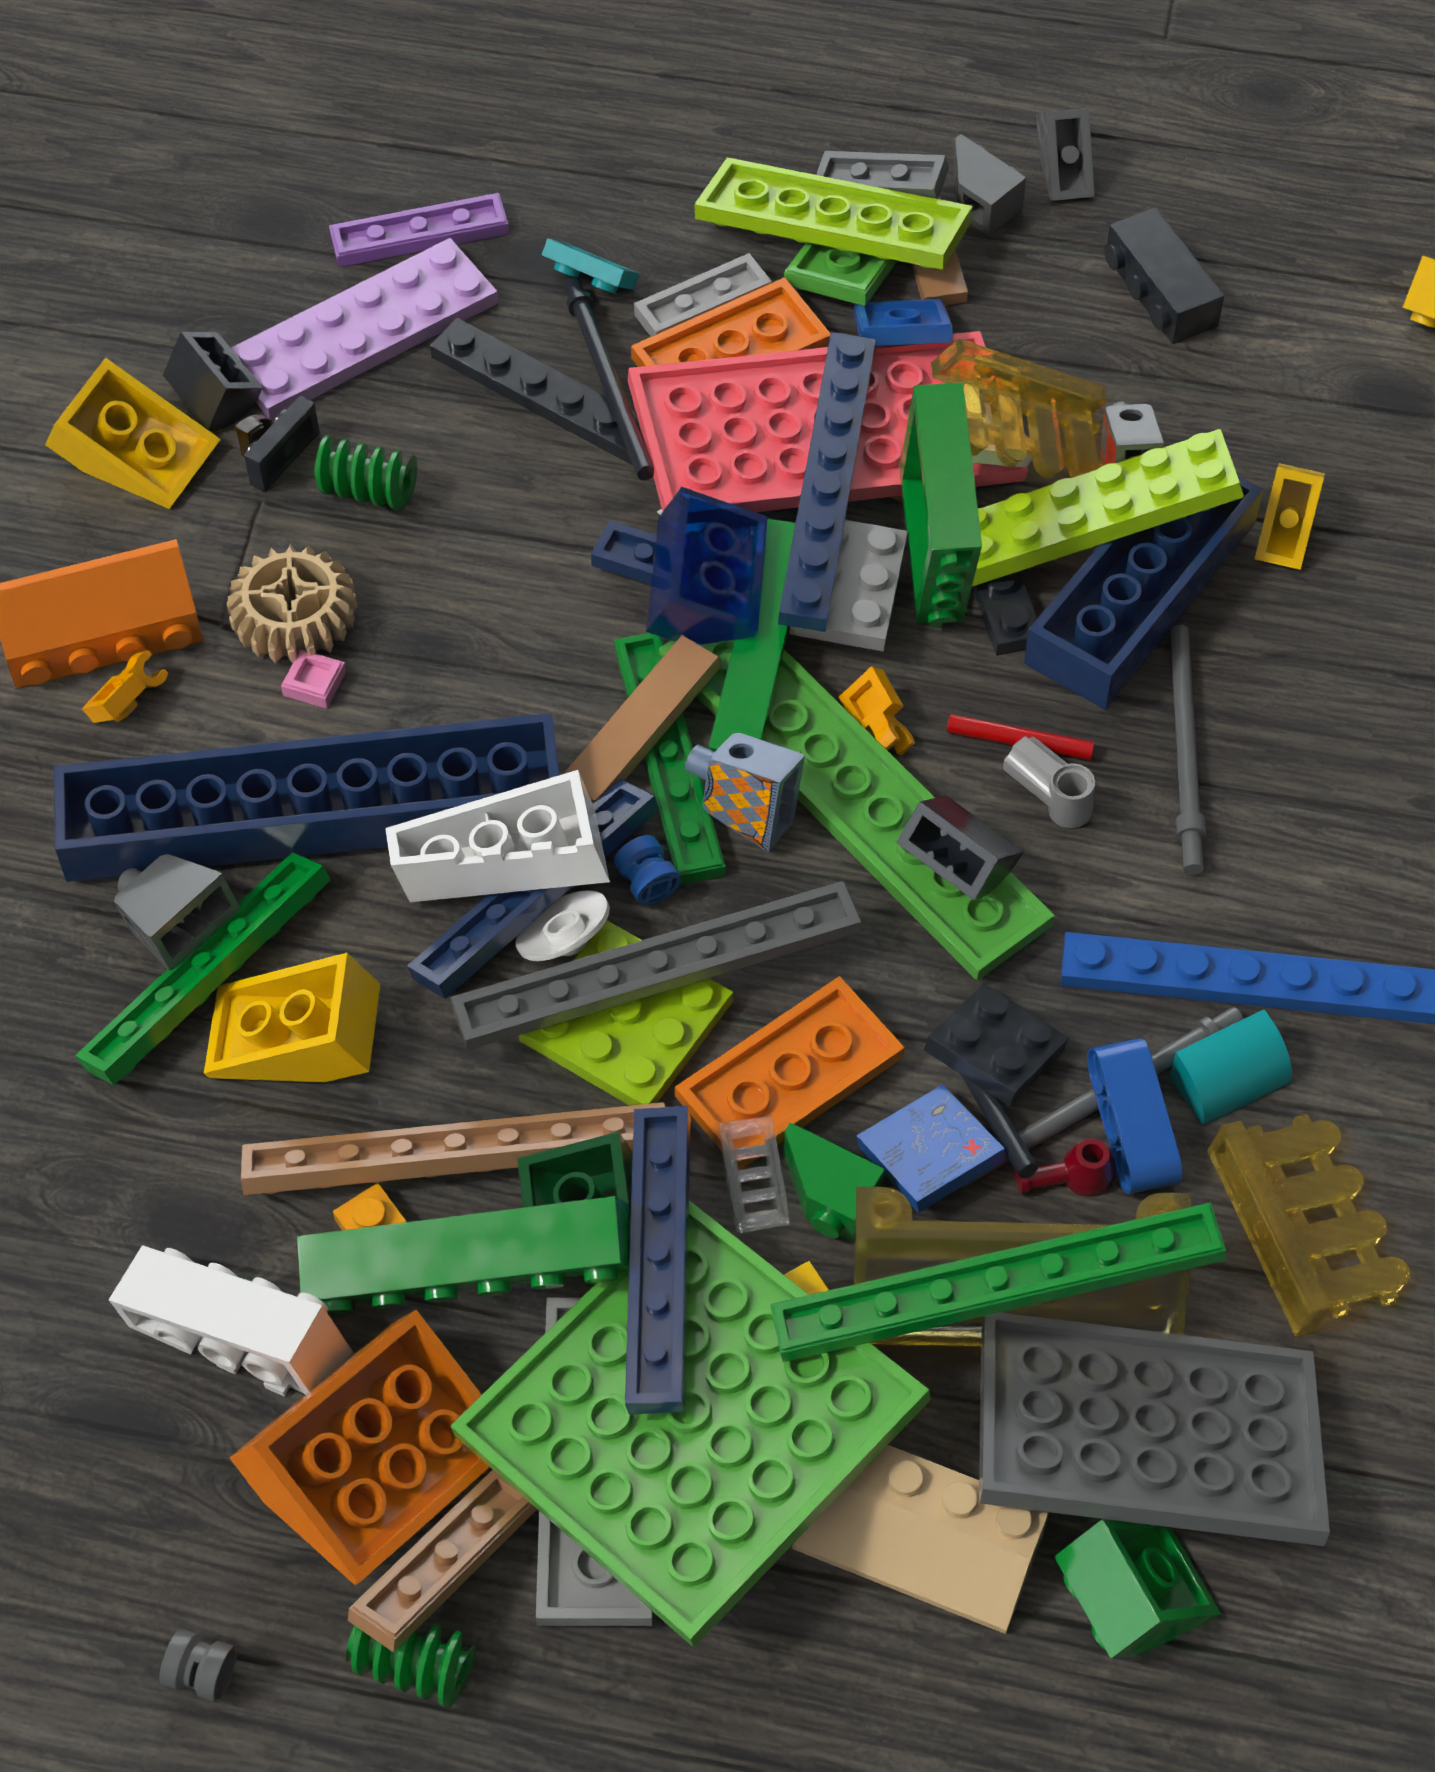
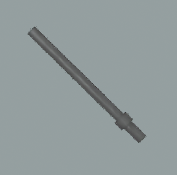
(1190, 822)

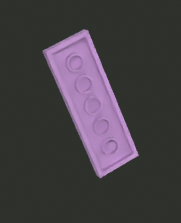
(364, 326)

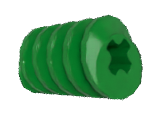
(364, 476)
(417, 1661)

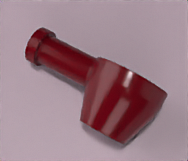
(1077, 1173)

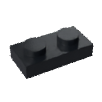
(281, 443)
(1006, 612)

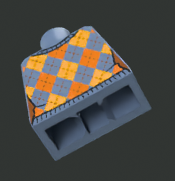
(750, 786)

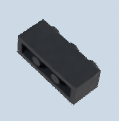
(1163, 276)

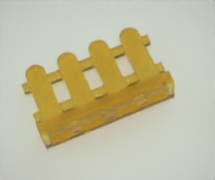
(1029, 389)
(1279, 1233)

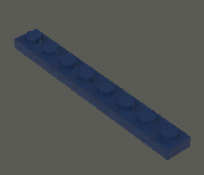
(827, 483)

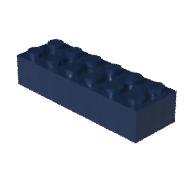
(1132, 597)

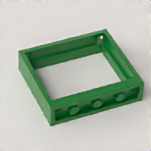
(940, 503)

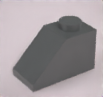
(1066, 153)

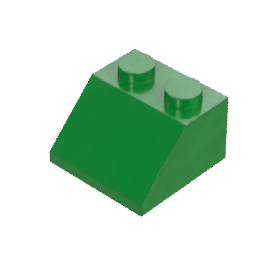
(1135, 1586)

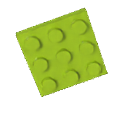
(638, 1045)

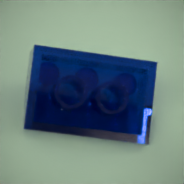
(706, 570)

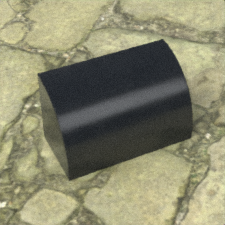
(211, 379)
(959, 846)

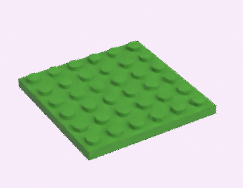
(704, 1496)

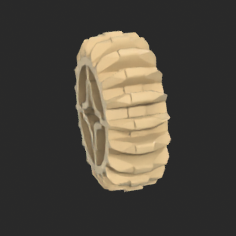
(266, 592)

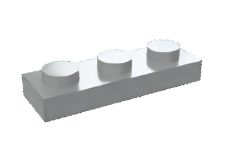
(700, 294)

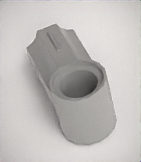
(1053, 781)

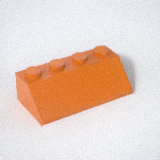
(96, 614)

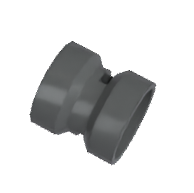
(198, 1665)

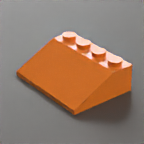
(368, 1449)

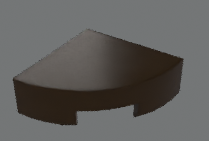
(251, 429)

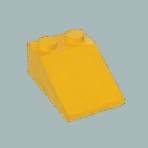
(131, 437)
(295, 1023)

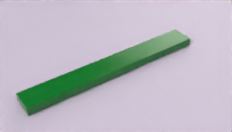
(998, 1282)

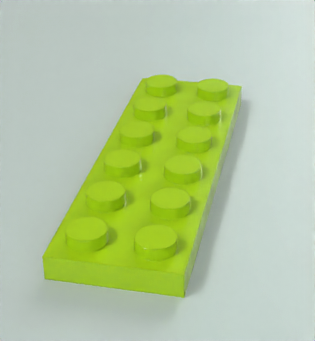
(834, 213)
(1105, 505)

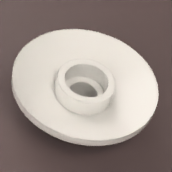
(564, 926)

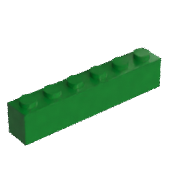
(466, 1253)

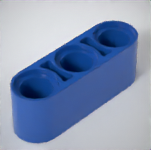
(1134, 1116)

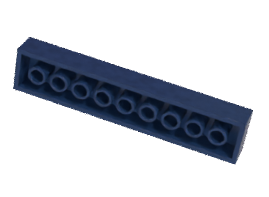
(286, 794)

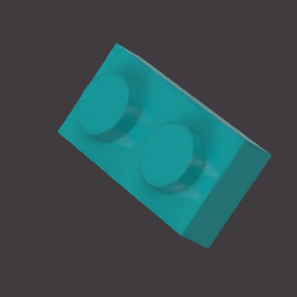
(606, 273)

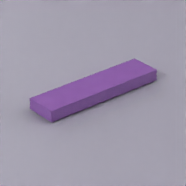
(418, 229)

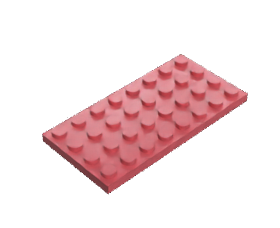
(748, 424)

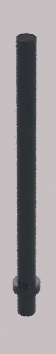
(581, 306)

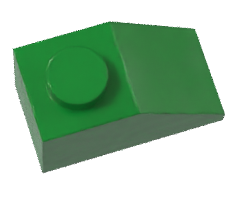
(827, 1180)

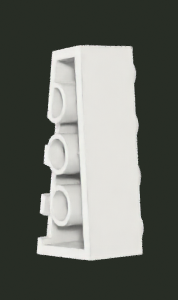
(502, 843)
(231, 1320)

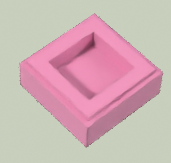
(313, 679)

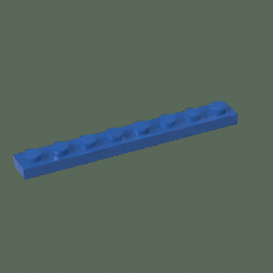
(1248, 977)

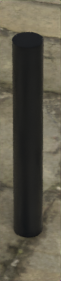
(1004, 1130)

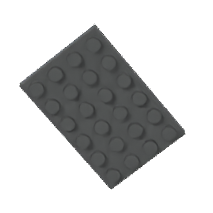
(1151, 1428)

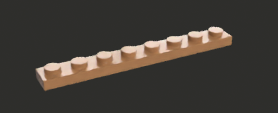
(422, 1150)

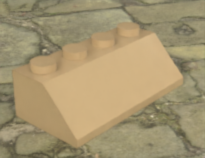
(929, 1538)

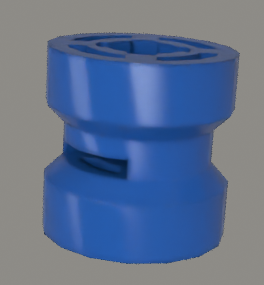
(649, 873)

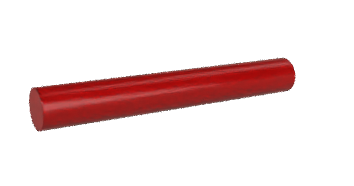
(1012, 734)

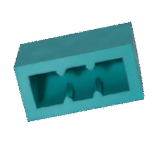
(1232, 1067)

